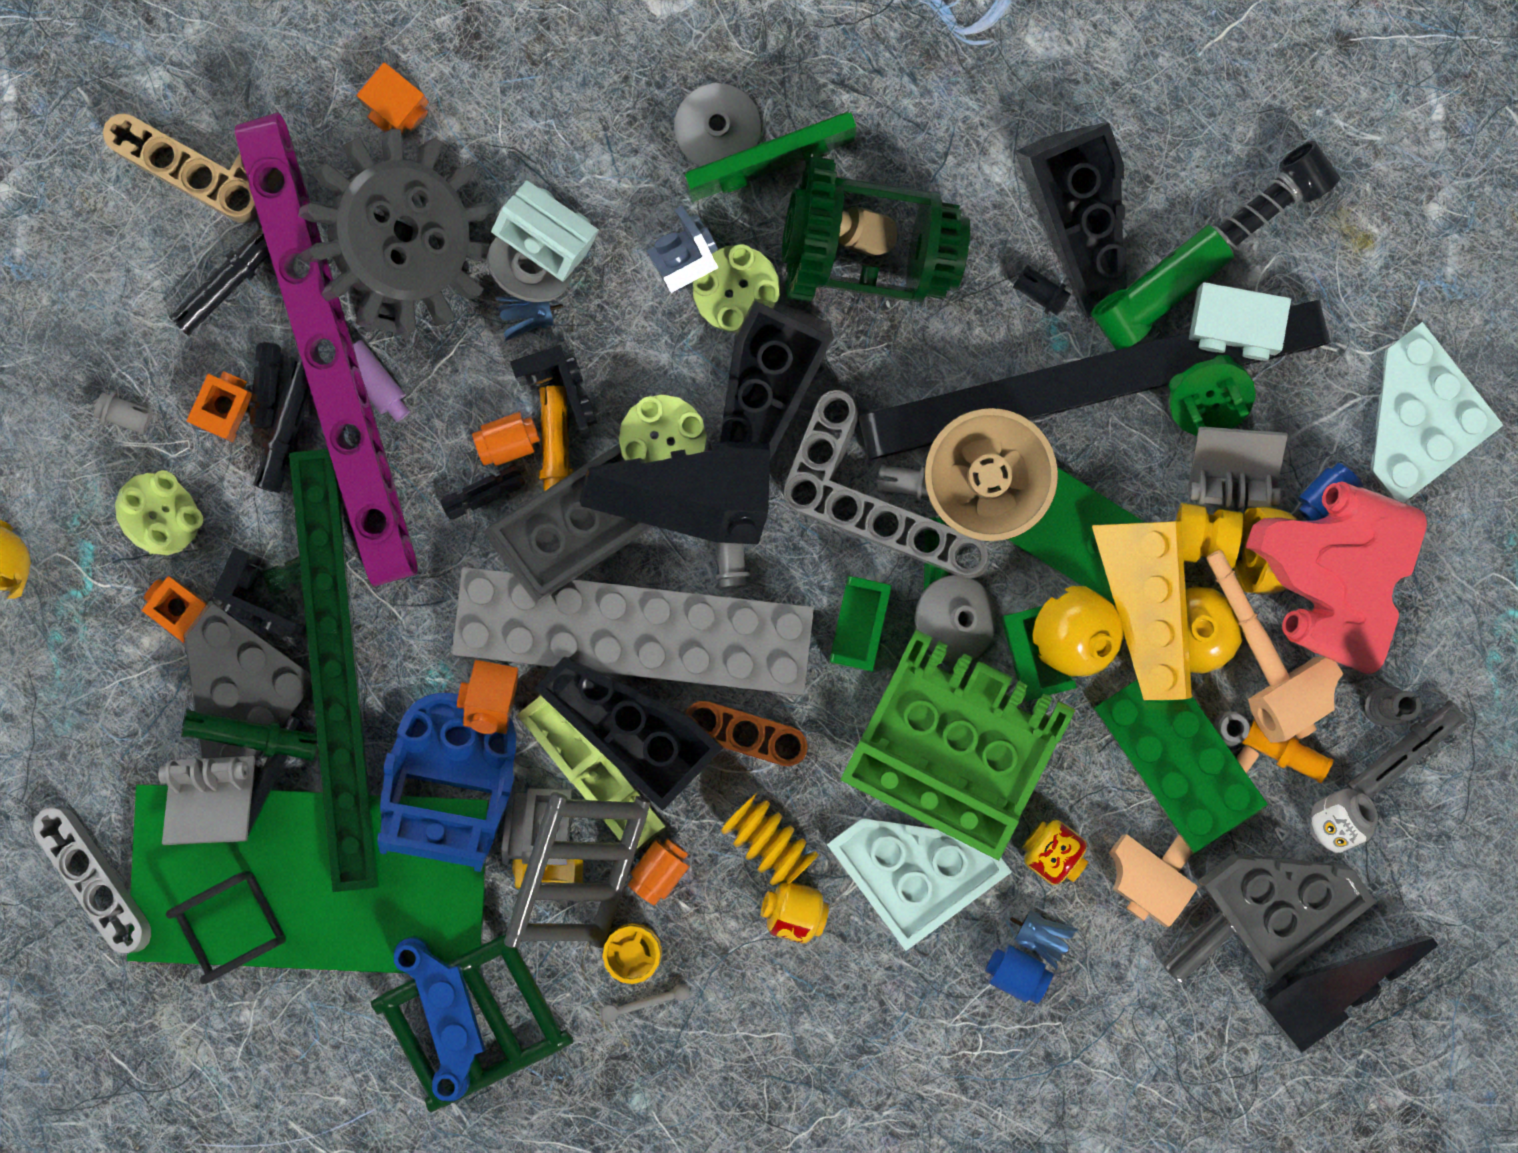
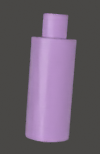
(380, 386)

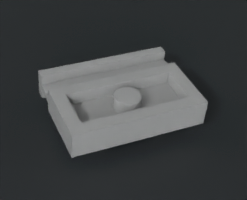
(523, 822)

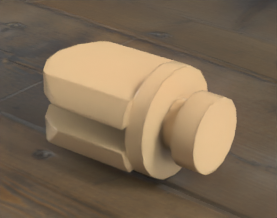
(867, 231)

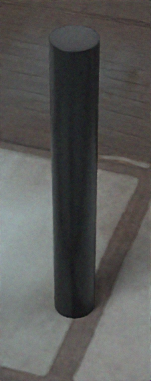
(269, 776)

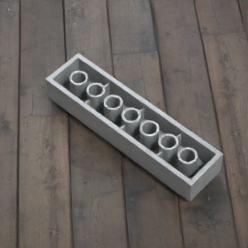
(636, 632)

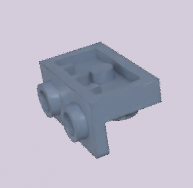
(684, 255)

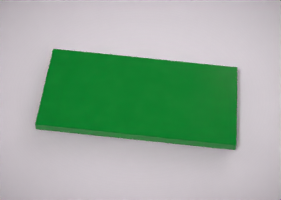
(293, 870)

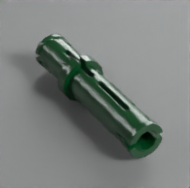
(249, 735)

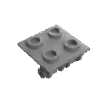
(1237, 467)
(207, 799)

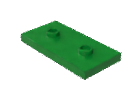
(739, 168)
(1066, 536)

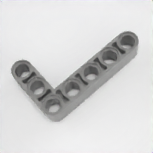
(869, 508)

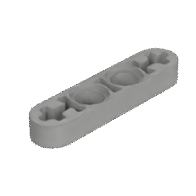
(86, 885)

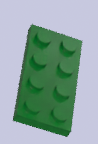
(1182, 764)

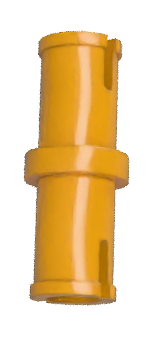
(1290, 754)

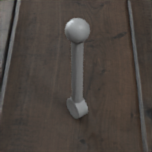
(611, 1012)

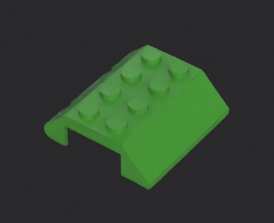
(956, 747)

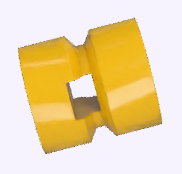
(1209, 533)
(632, 953)

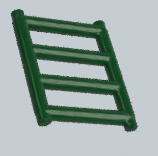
(516, 1058)

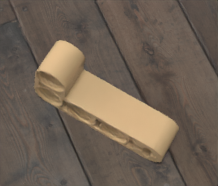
(184, 166)

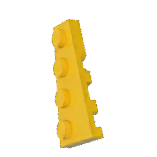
(1150, 596)

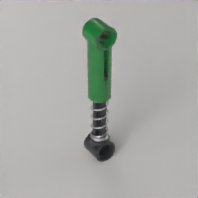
(1130, 312)

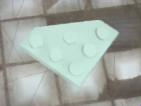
(1424, 415)
(914, 874)

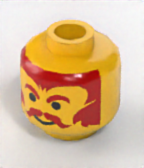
(1055, 852)
(795, 912)

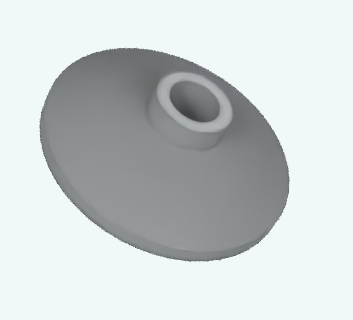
(713, 100)
(521, 275)
(939, 612)

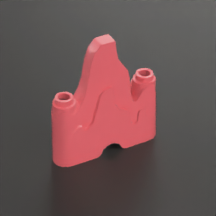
(1346, 570)

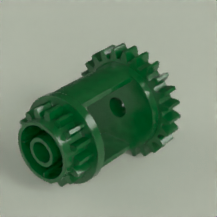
(813, 230)

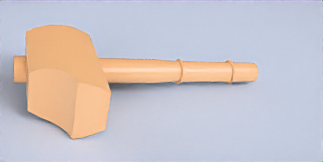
(1292, 699)
(1154, 883)

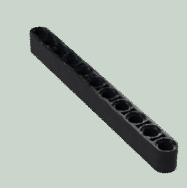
(1071, 384)

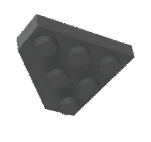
(239, 676)
(1284, 905)

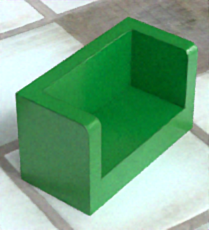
(860, 623)
(1025, 659)

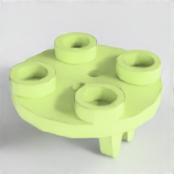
(735, 265)
(670, 419)
(146, 497)

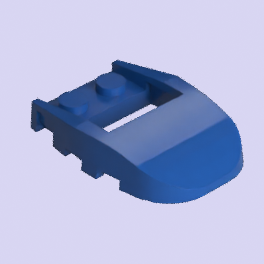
(441, 750)

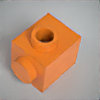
(393, 101)
(488, 697)

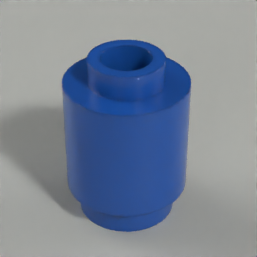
(1311, 498)
(1018, 974)

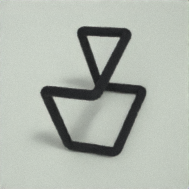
(211, 974)

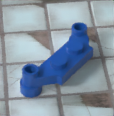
(447, 1013)

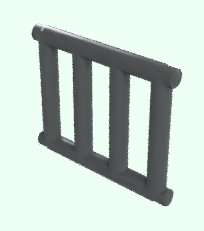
(547, 848)

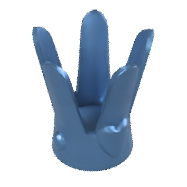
(537, 312)
(1039, 936)

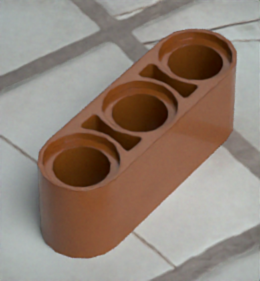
(768, 733)

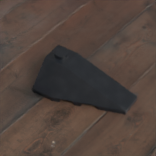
(1079, 199)
(703, 494)
(1315, 1001)

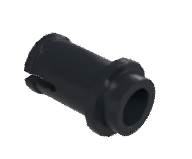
(1042, 290)

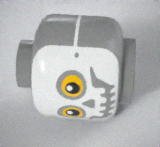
(1343, 820)

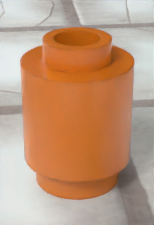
(506, 439)
(659, 871)

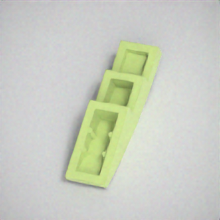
(585, 765)

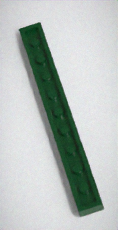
(333, 671)

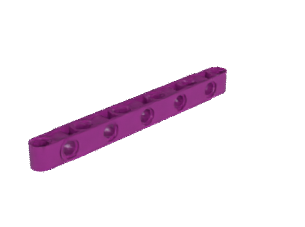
(336, 385)

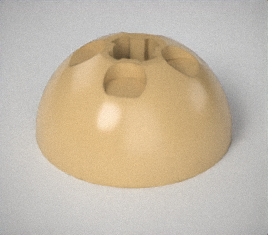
(1025, 476)

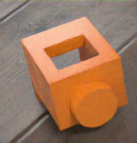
(205, 411)
(159, 602)

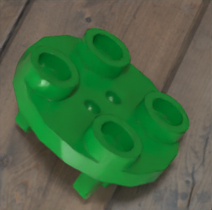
(1231, 390)

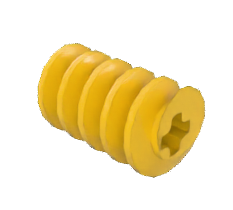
(768, 841)

